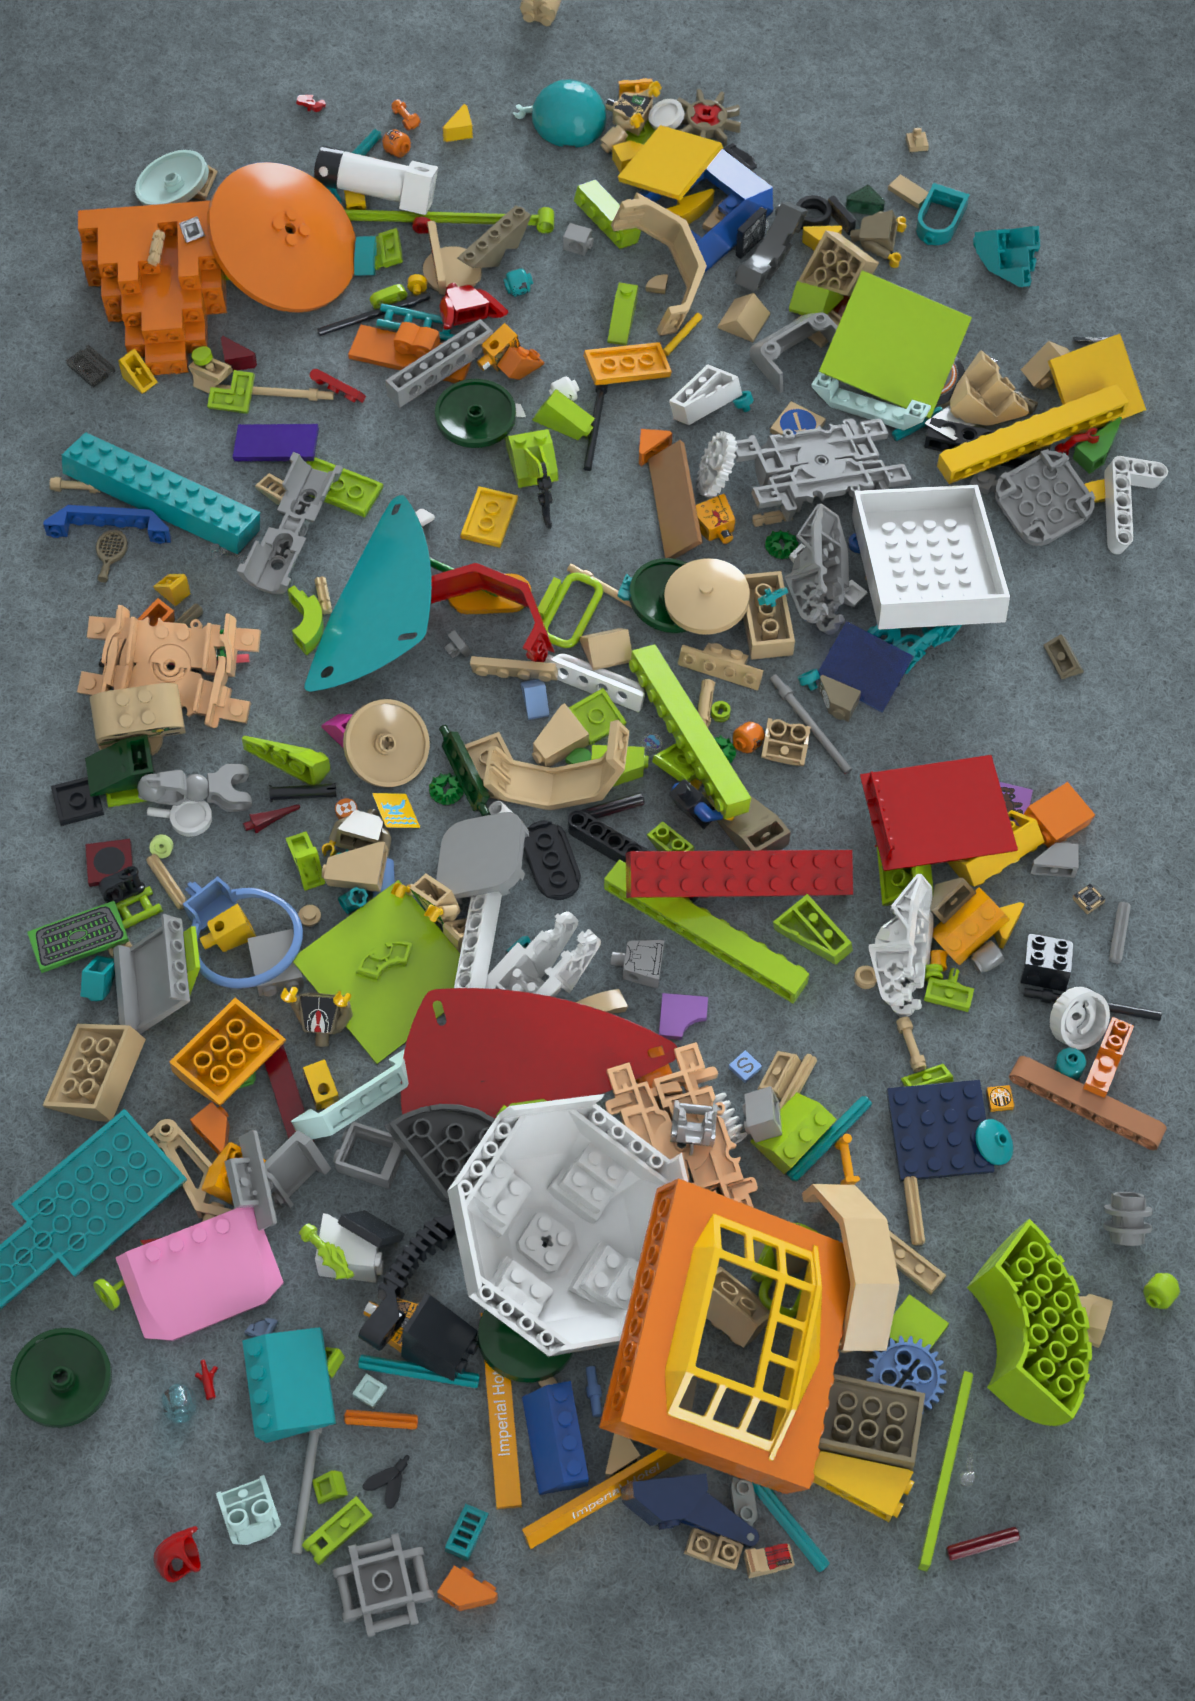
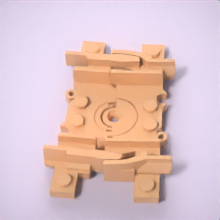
(154, 647)

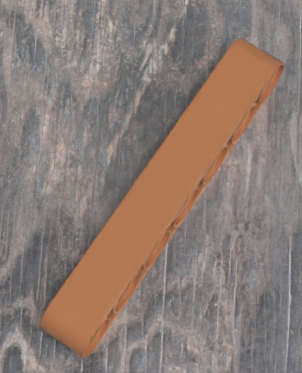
(1102, 1111)

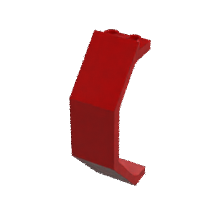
(479, 577)

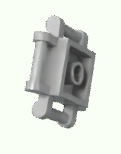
(383, 1584)

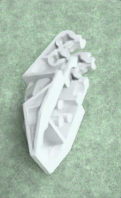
(904, 947)
(526, 966)

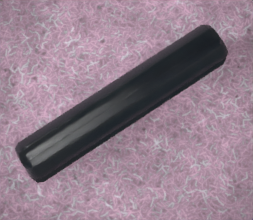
(615, 806)

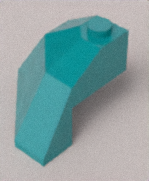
(1009, 252)

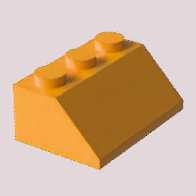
(970, 926)

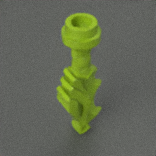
(331, 1256)

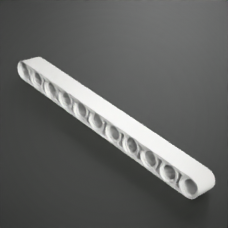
(479, 932)

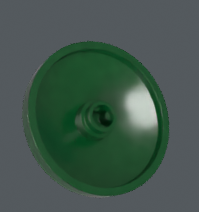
(475, 413)
(648, 591)
(513, 1354)
(61, 1377)

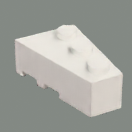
(704, 394)

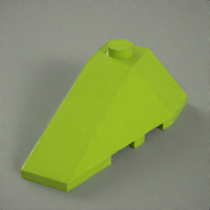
(297, 761)

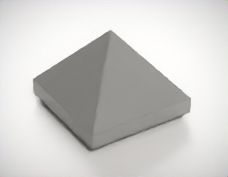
(191, 229)

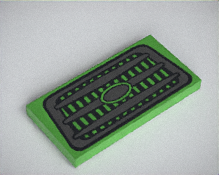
(77, 936)

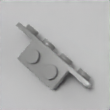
(250, 1182)

